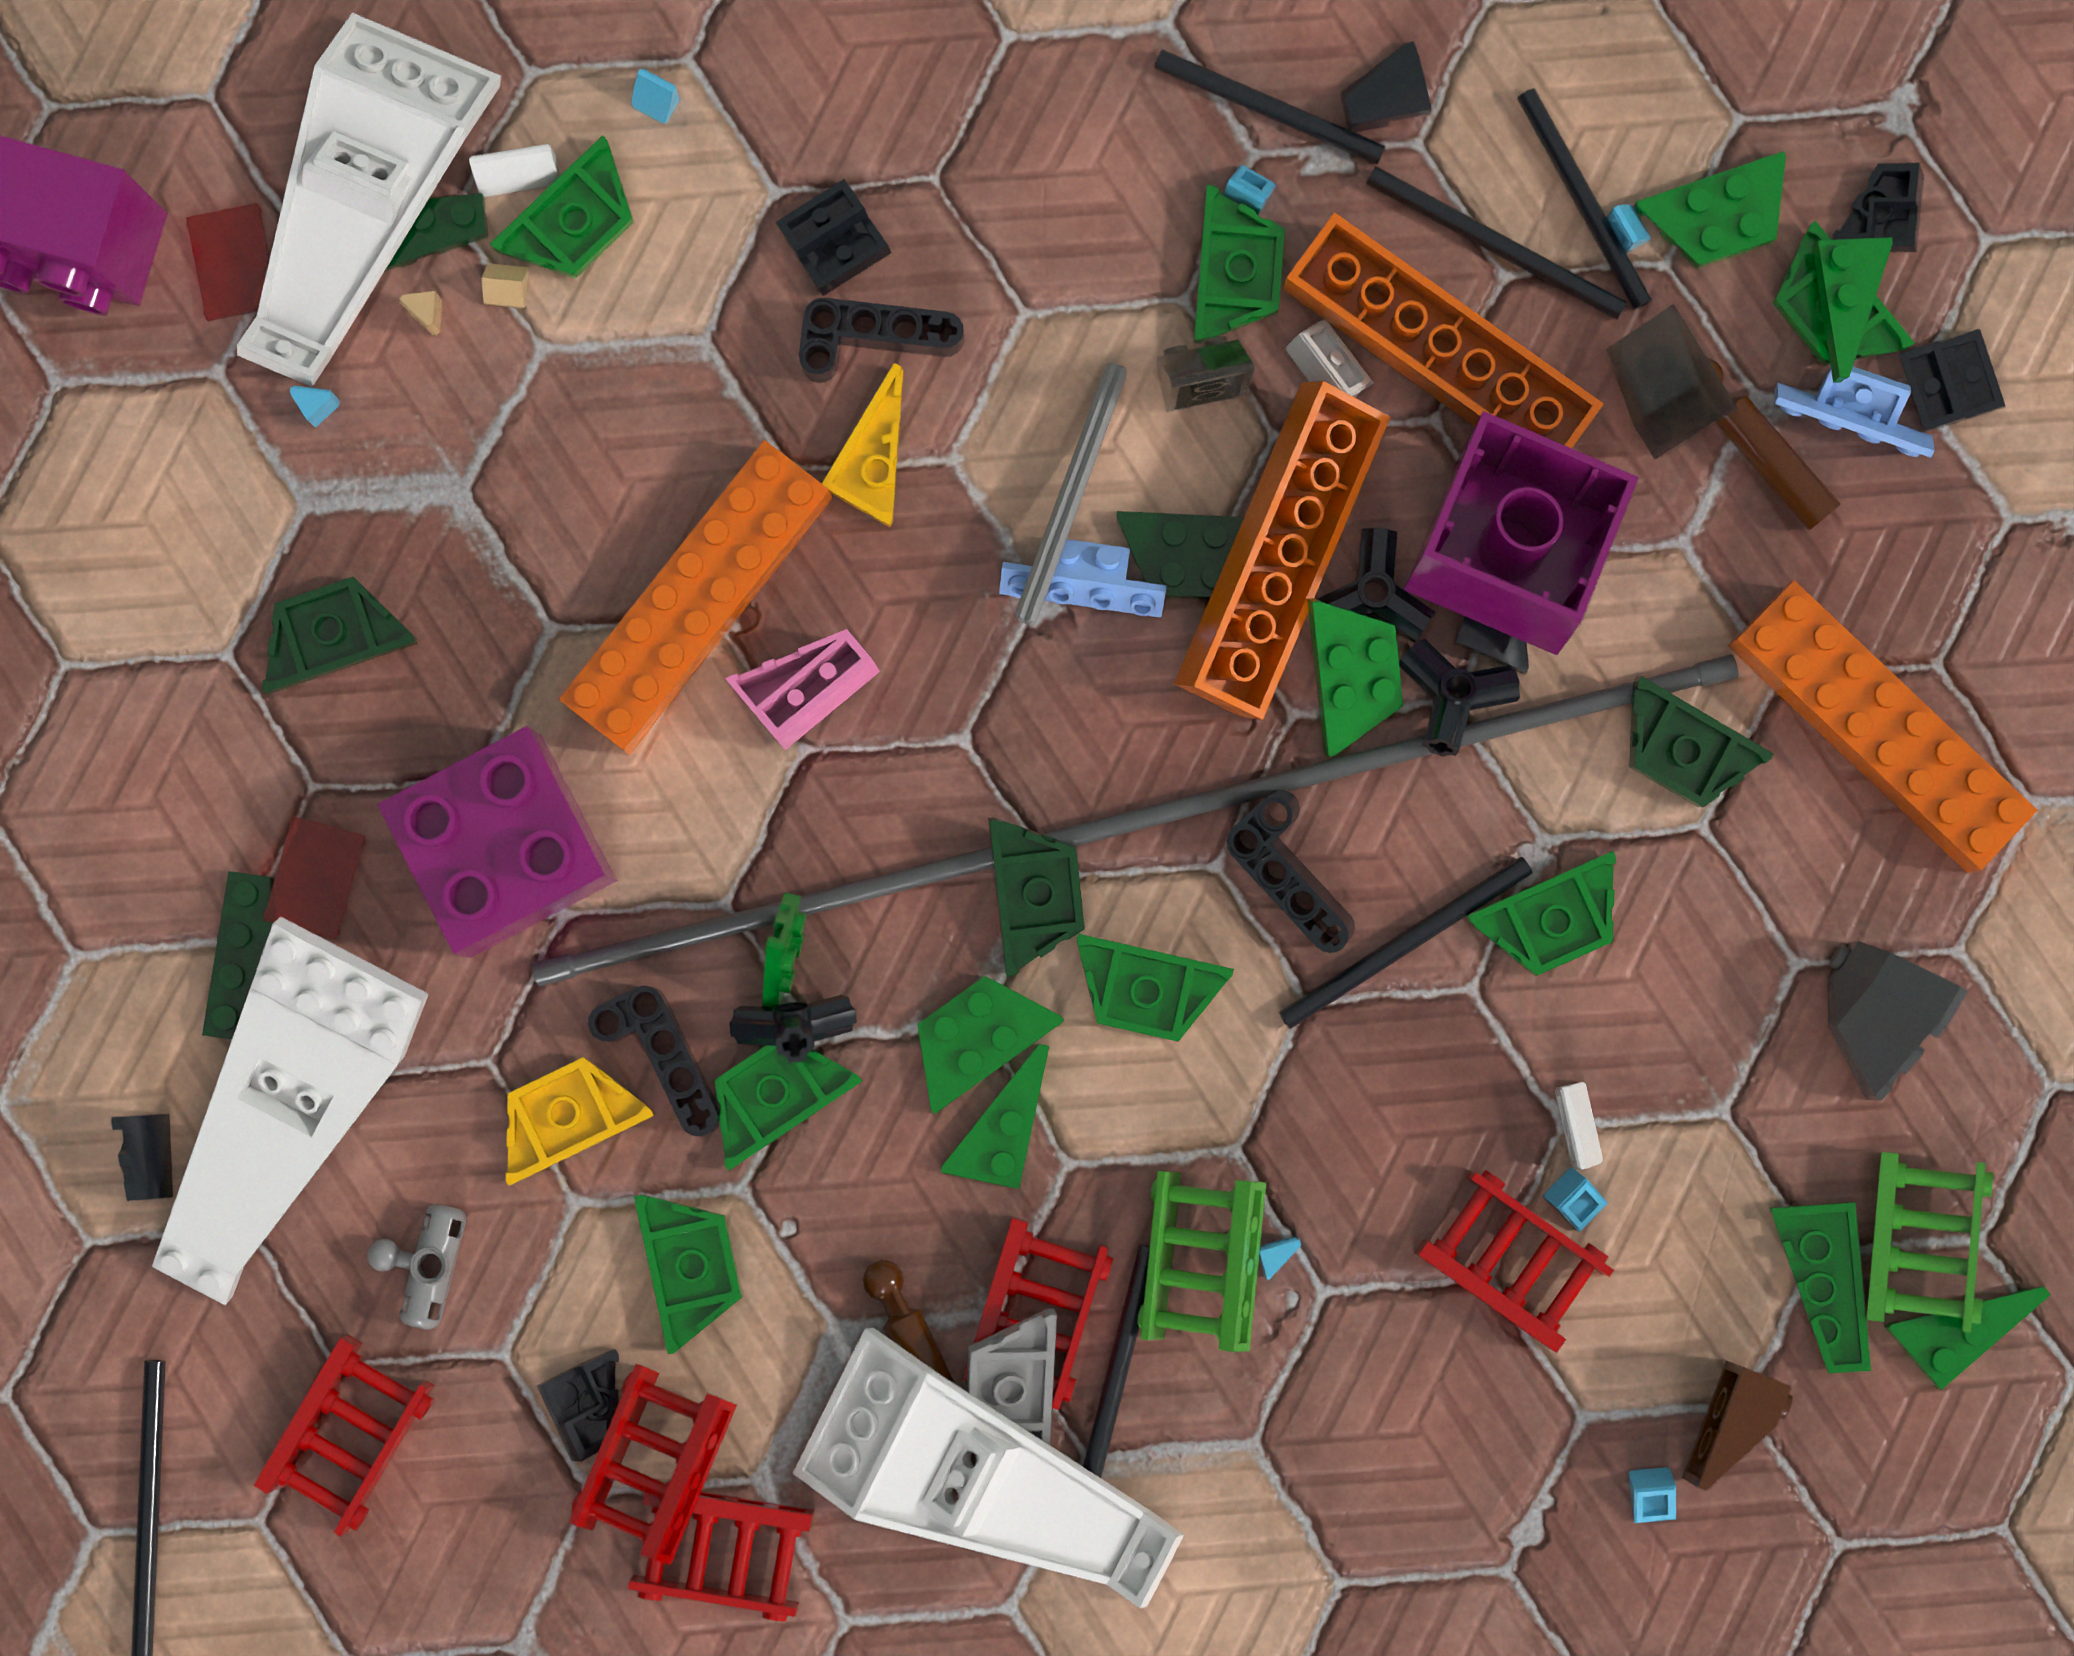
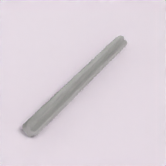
(1070, 494)

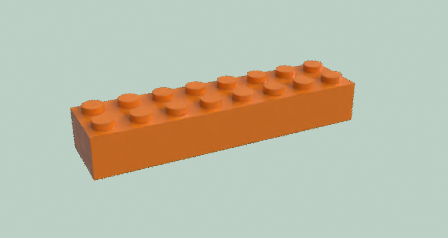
(1434, 336)
(1282, 550)
(696, 597)
(1882, 728)

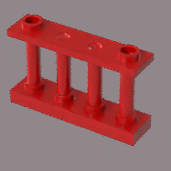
(1009, 1282)
(1511, 1301)
(303, 1435)
(676, 1496)
(748, 1517)

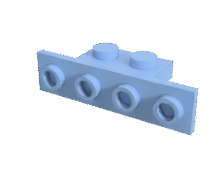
(1861, 404)
(1093, 578)

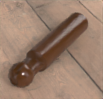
(1776, 461)
(905, 1325)

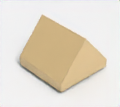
(505, 285)
(424, 308)

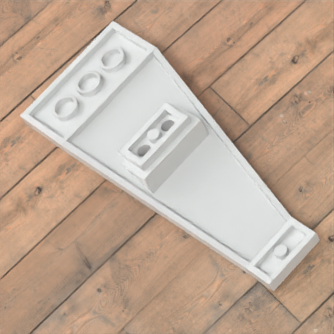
(392, 116)
(296, 1077)
(905, 1439)

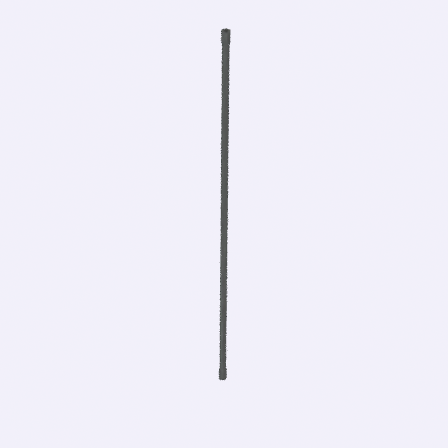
(570, 965)

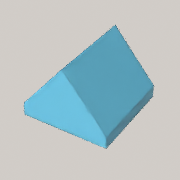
(1249, 188)
(315, 403)

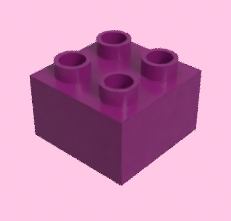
(74, 227)
(1521, 533)
(497, 842)

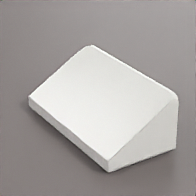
(514, 170)
(1326, 358)
(1578, 1125)

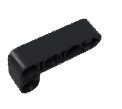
(880, 337)
(1297, 876)
(663, 1064)

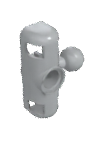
(385, 1255)

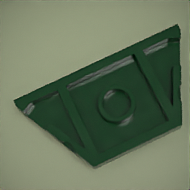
(1179, 549)
(329, 633)
(1686, 746)
(1034, 892)

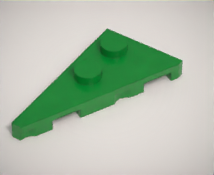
(1847, 286)
(1000, 1139)
(1946, 1351)

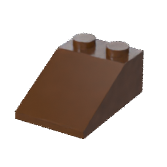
(1737, 1419)

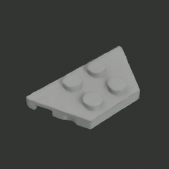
(1017, 1372)

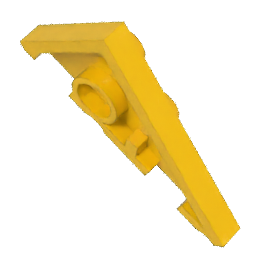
(868, 462)

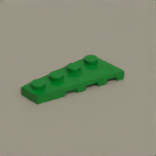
(1827, 1269)

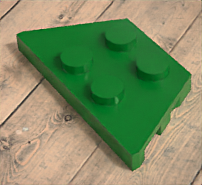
(1721, 212)
(572, 217)
(1237, 267)
(1801, 307)
(1353, 673)
(1554, 918)
(782, 950)
(1147, 988)
(977, 1036)
(771, 1096)
(688, 1266)

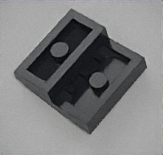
(833, 237)
(1952, 380)

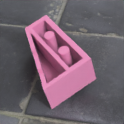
(804, 686)

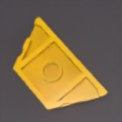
(565, 1116)

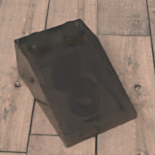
(1204, 374)
(1668, 383)

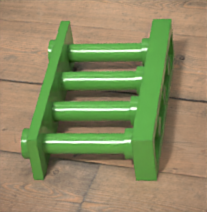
(1240, 1244)
(1889, 1258)

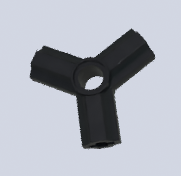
(1377, 566)
(1450, 714)
(793, 1025)

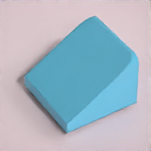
(654, 96)
(1628, 227)
(1575, 1199)
(1275, 1254)
(1652, 1495)

